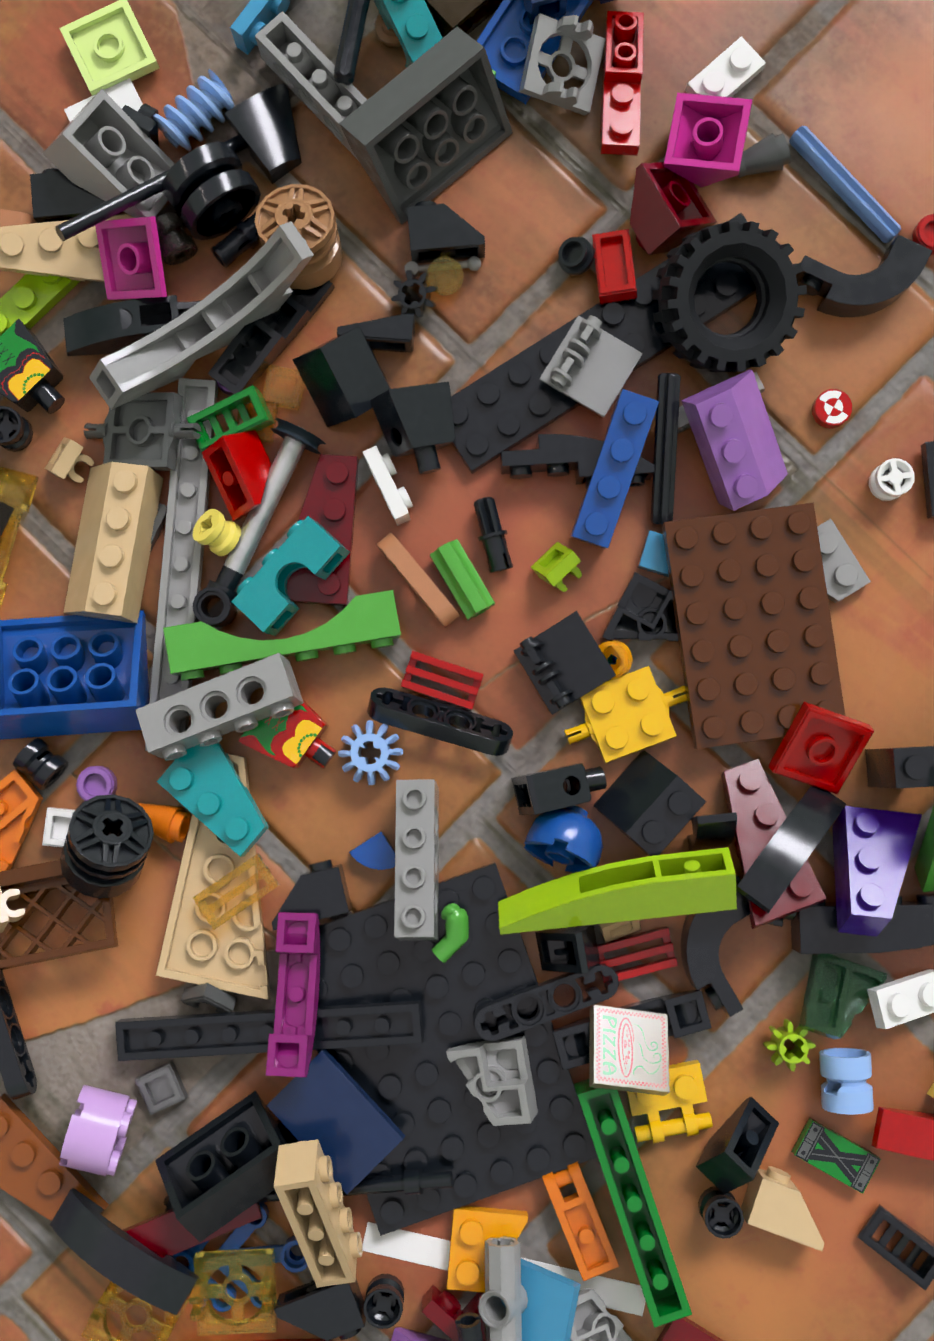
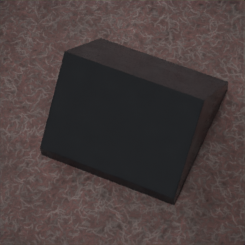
(342, 376)

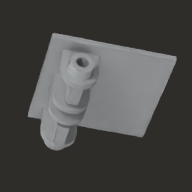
(591, 365)

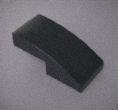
(712, 831)

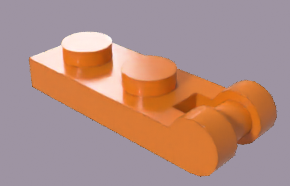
(581, 1222)

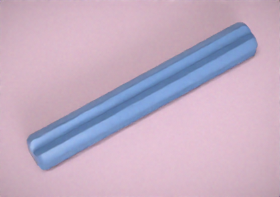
(845, 184)

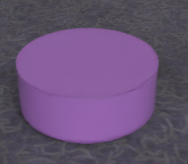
(95, 782)

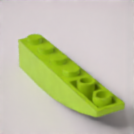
(626, 892)

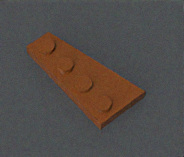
(32, 1166)

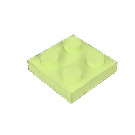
(109, 47)

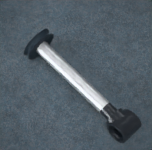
(255, 524)

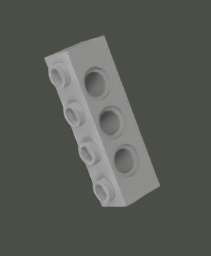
(308, 74)
(162, 718)
(416, 860)

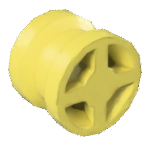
(216, 532)

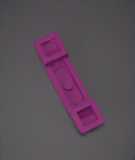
(296, 995)

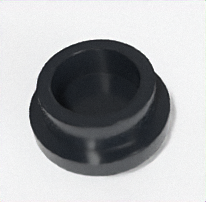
(576, 255)

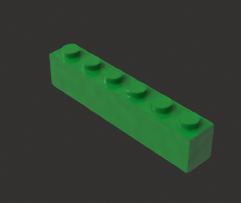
(634, 1203)

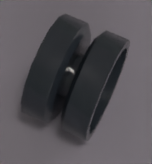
(211, 190)

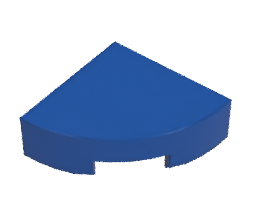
(375, 853)

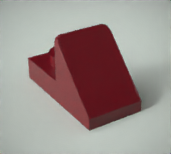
(444, 1309)

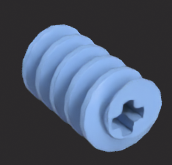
(195, 111)

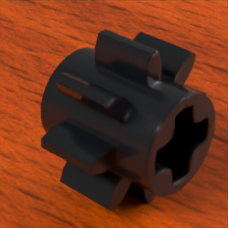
(404, 296)

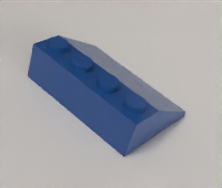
(71, 675)

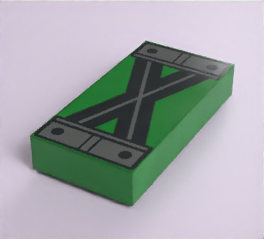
(836, 1155)

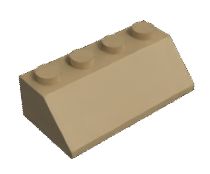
(114, 542)

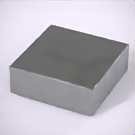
(161, 1088)

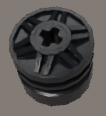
(106, 846)

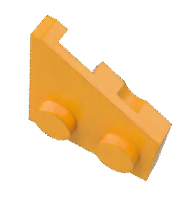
(467, 1247)

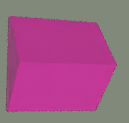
(707, 137)
(131, 258)

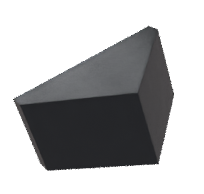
(568, 949)

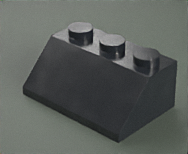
(222, 1167)

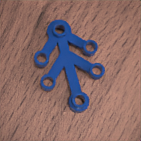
(235, 1240)

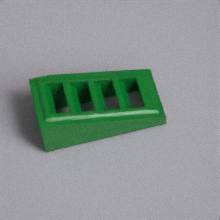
(225, 407)

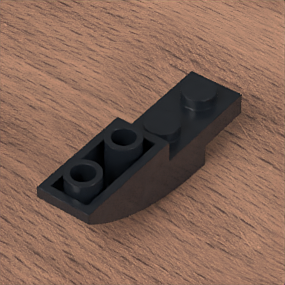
(119, 324)
(562, 453)

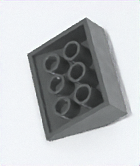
(429, 123)

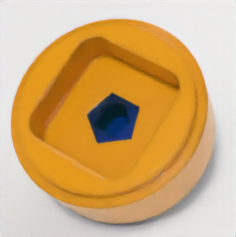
(618, 656)

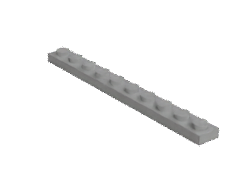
(181, 553)

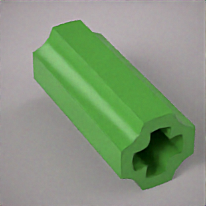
(462, 579)

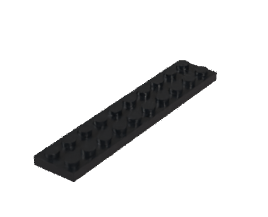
(515, 404)

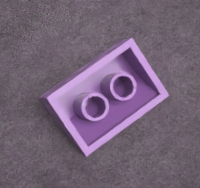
(736, 440)

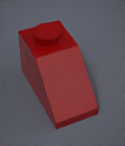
(239, 470)

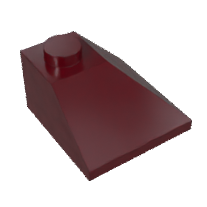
(665, 208)

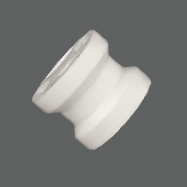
(899, 475)

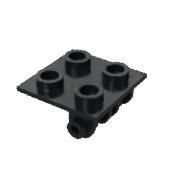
(564, 662)

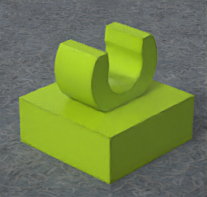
(556, 565)

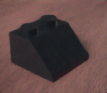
(649, 804)

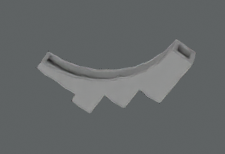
(211, 324)

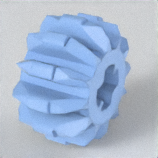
(362, 763)

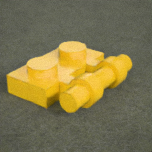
(685, 1090)

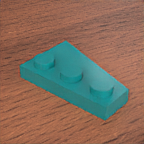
(215, 795)

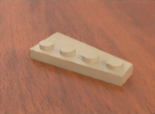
(41, 252)

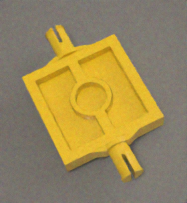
(627, 715)

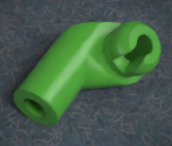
(456, 932)

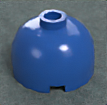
(565, 838)

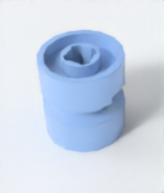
(846, 1081)

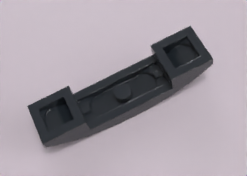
(790, 847)
(685, 1016)
(120, 1256)

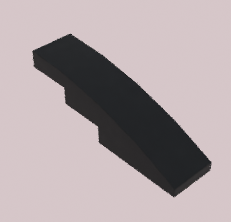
(266, 339)

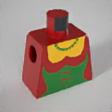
(291, 738)

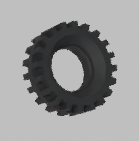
(775, 295)

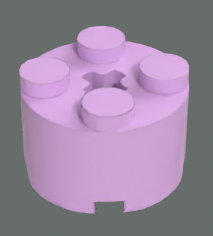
(97, 1131)

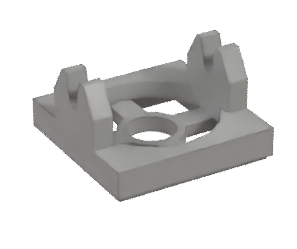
(554, 92)

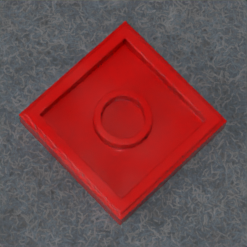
(821, 748)

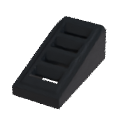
(387, 333)
(925, 1273)

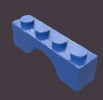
(614, 468)

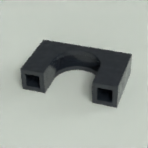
(900, 767)

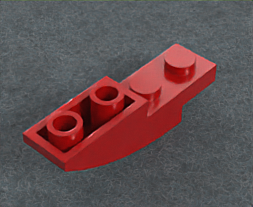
(622, 83)

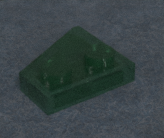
(836, 994)

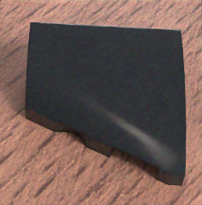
(268, 131)
(643, 612)

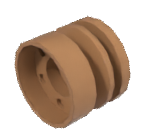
(314, 220)

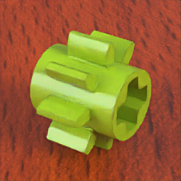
(781, 1053)

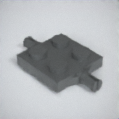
(144, 431)

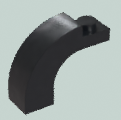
(865, 293)
(700, 952)

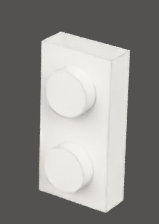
(728, 71)
(382, 470)
(903, 999)

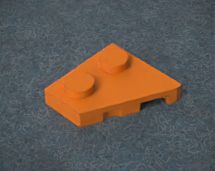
(17, 811)

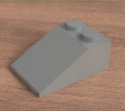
(109, 154)

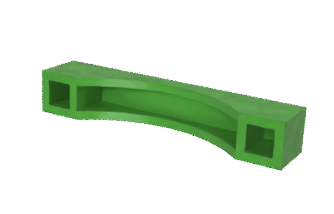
(201, 648)

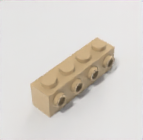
(317, 1212)

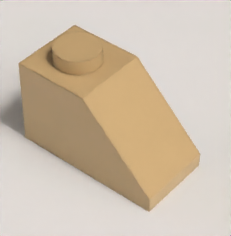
(779, 1208)

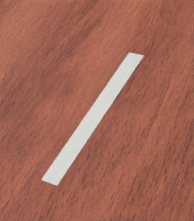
(435, 1253)

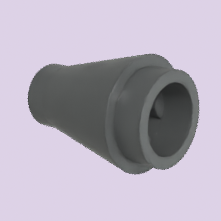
(765, 156)

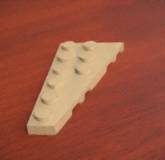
(233, 953)

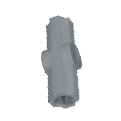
(503, 1283)

